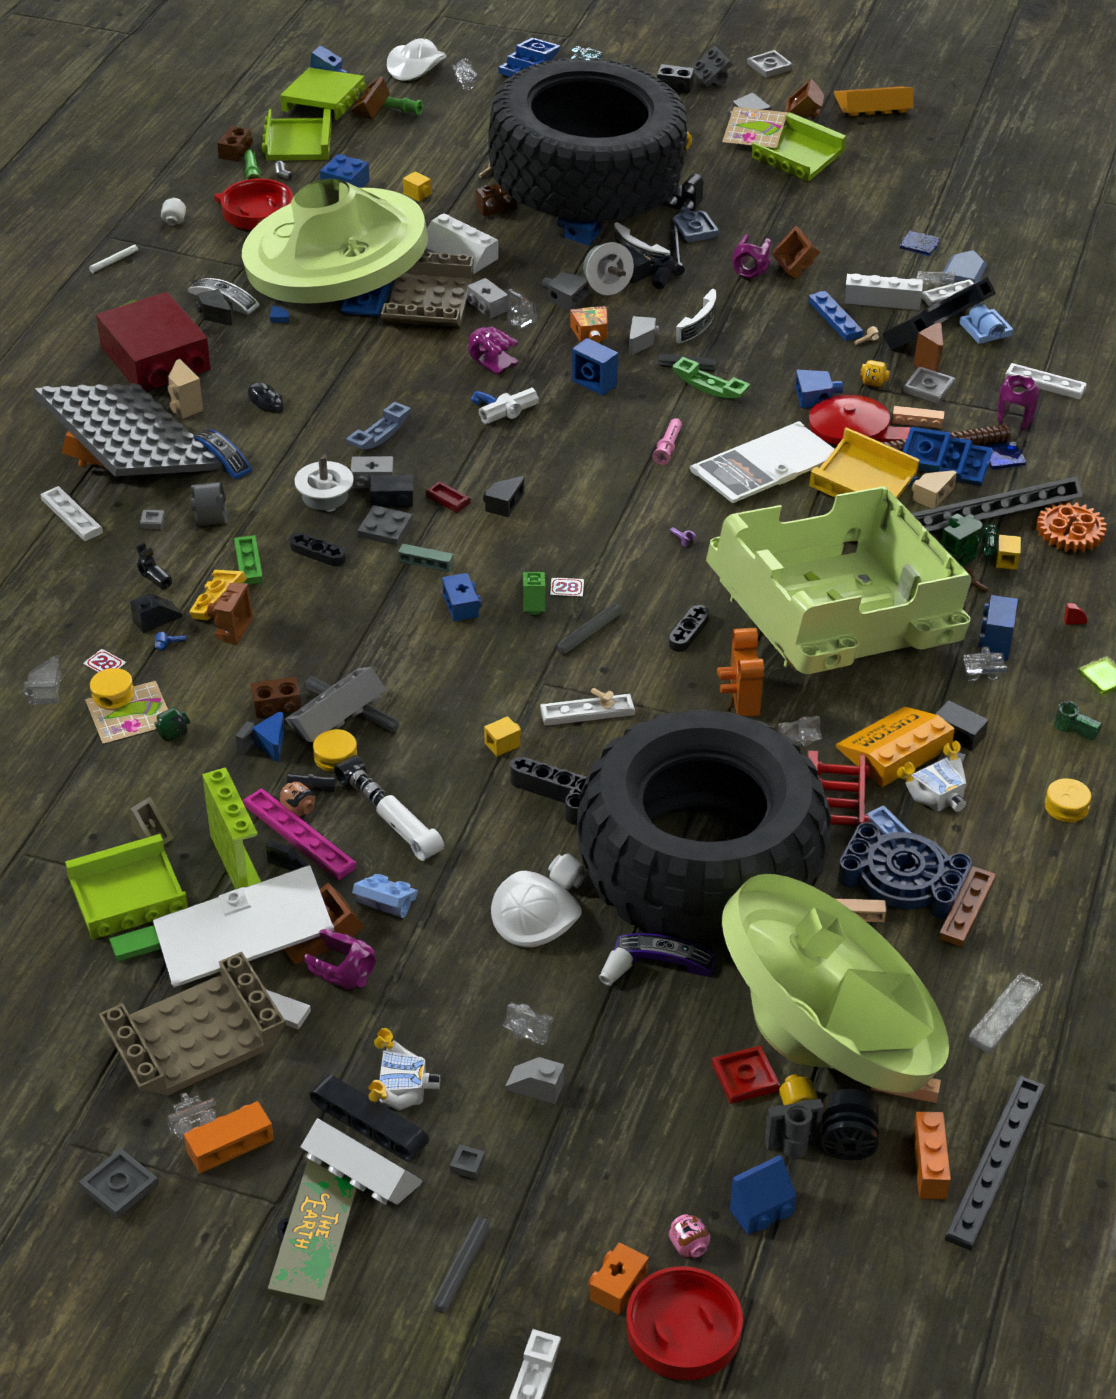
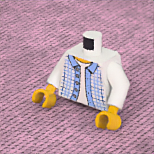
(938, 784)
(401, 1075)

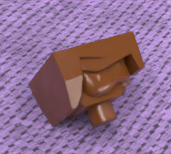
(806, 101)
(795, 252)
(232, 613)

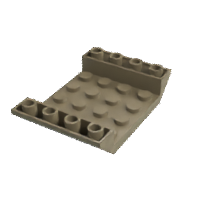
(431, 291)
(196, 1029)

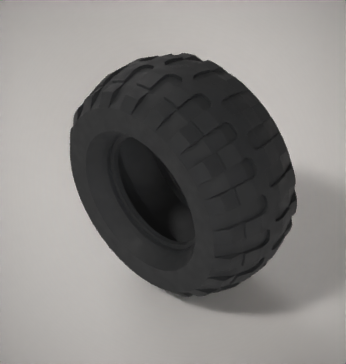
(698, 764)

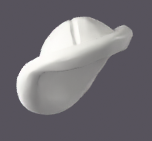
(413, 59)
(532, 909)

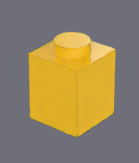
(417, 186)
(1008, 552)
(502, 736)

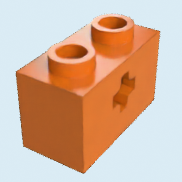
(617, 1279)

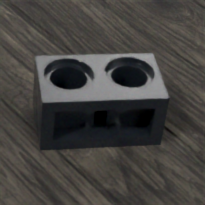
(677, 77)

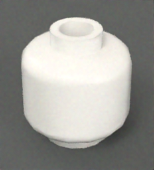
(173, 210)
(567, 871)

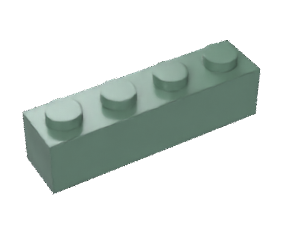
(426, 557)

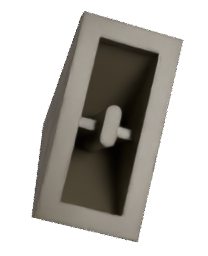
(147, 821)

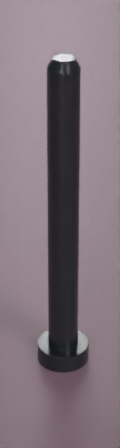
(676, 252)

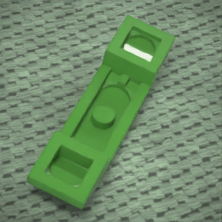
(705, 382)

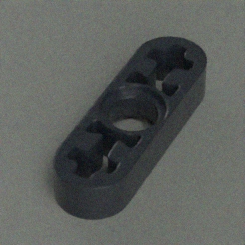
(330, 553)
(689, 636)

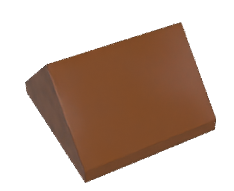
(371, 99)
(929, 348)

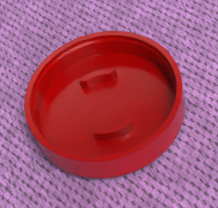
(254, 201)
(684, 1323)

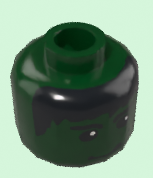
(172, 724)

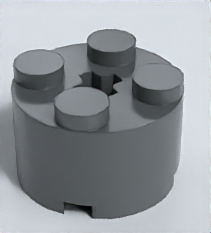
(209, 504)

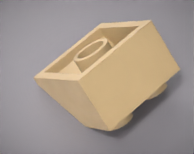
(184, 391)

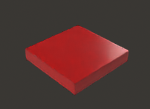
(745, 1074)

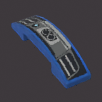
(223, 449)

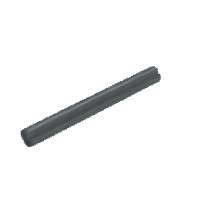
(369, 712)

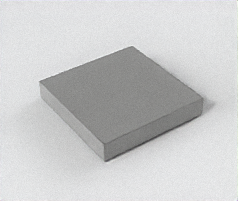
(770, 64)
(929, 385)

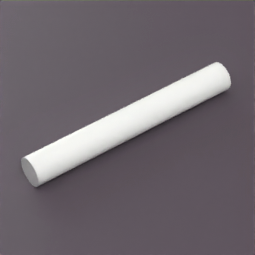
(114, 258)

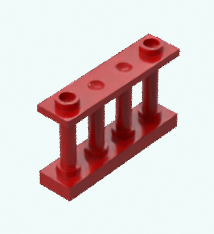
(862, 772)

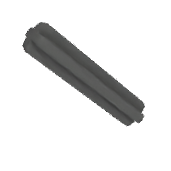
(704, 363)

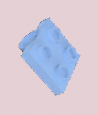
(985, 324)
(385, 895)

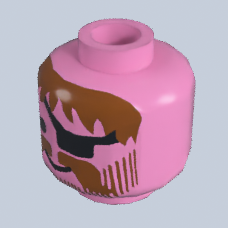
(689, 1236)

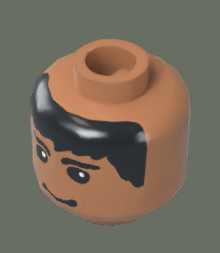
(297, 798)

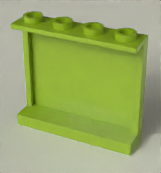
(324, 90)
(297, 138)
(802, 148)
(229, 827)
(125, 886)

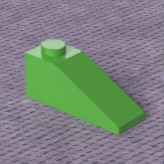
(533, 592)

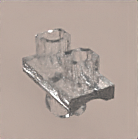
(465, 73)
(984, 663)
(802, 731)
(527, 1023)
(189, 1112)

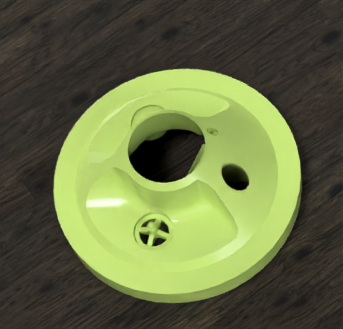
(334, 243)
(832, 986)

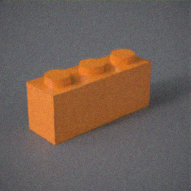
(228, 1137)
(931, 1155)

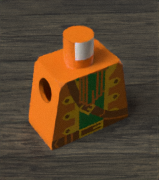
(589, 323)

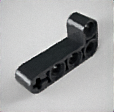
(687, 195)
(549, 782)

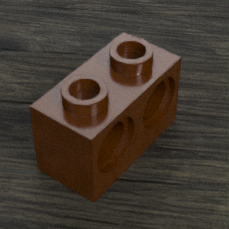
(234, 143)
(493, 200)
(275, 696)

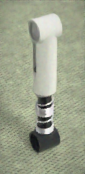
(422, 840)

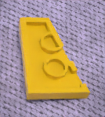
(214, 590)

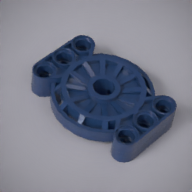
(927, 876)

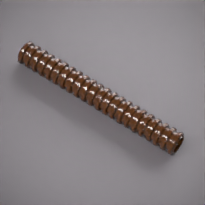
(977, 436)

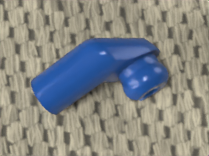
(481, 396)

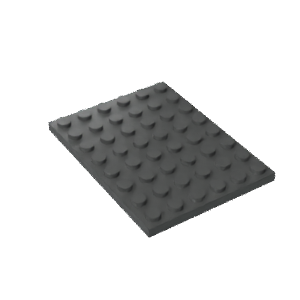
(126, 429)

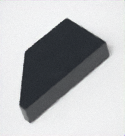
(284, 856)

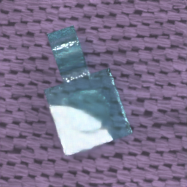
(586, 53)

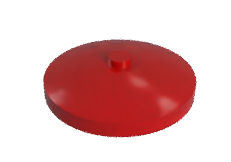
(855, 412)

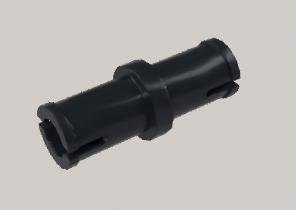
(313, 782)

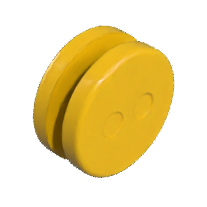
(112, 688)
(333, 747)
(1067, 800)

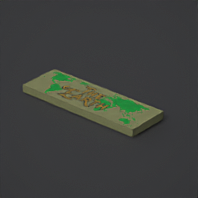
(313, 1236)

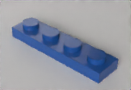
(835, 316)

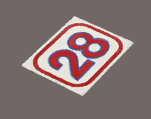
(567, 587)
(103, 660)

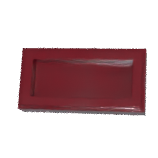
(448, 497)

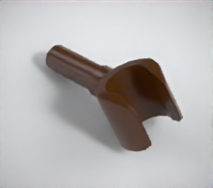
(975, 583)

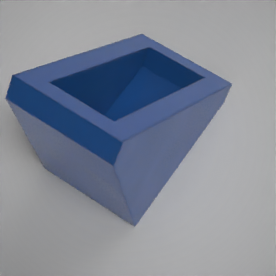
(269, 735)

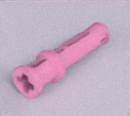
(673, 428)

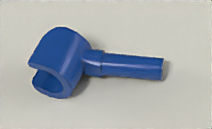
(162, 640)

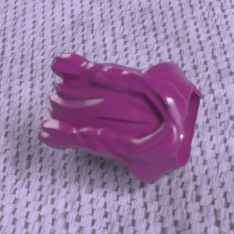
(759, 254)
(491, 353)
(1027, 399)
(348, 974)

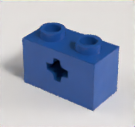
(461, 597)

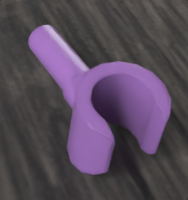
(686, 536)

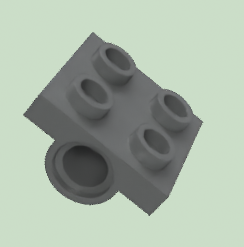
(712, 67)
(794, 1126)

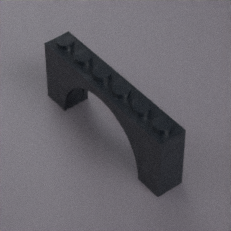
(939, 312)

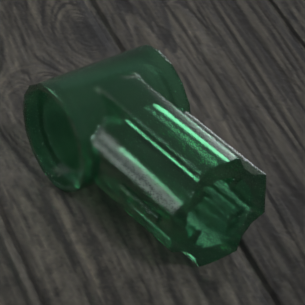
(1070, 718)

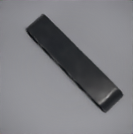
(369, 1118)

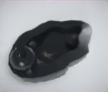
(265, 397)

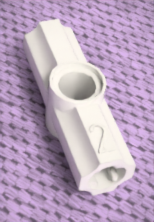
(508, 406)

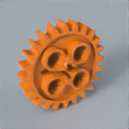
(1083, 533)

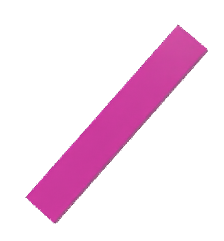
(300, 834)

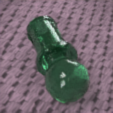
(990, 539)

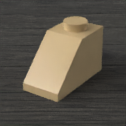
(933, 488)

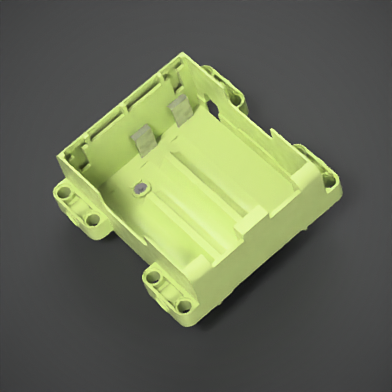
(897, 579)

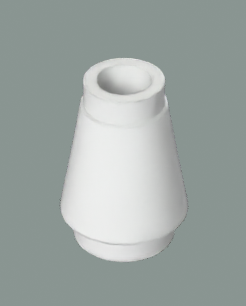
(615, 966)

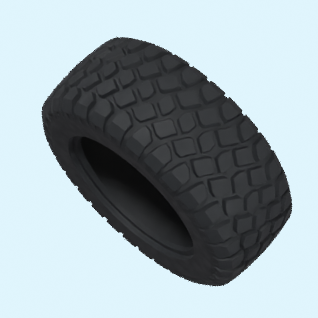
(587, 139)

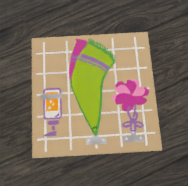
(755, 126)
(132, 718)

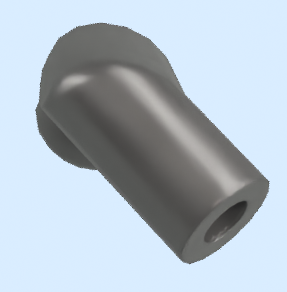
(279, 169)

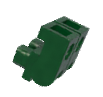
(963, 538)

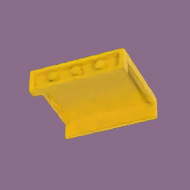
(862, 465)

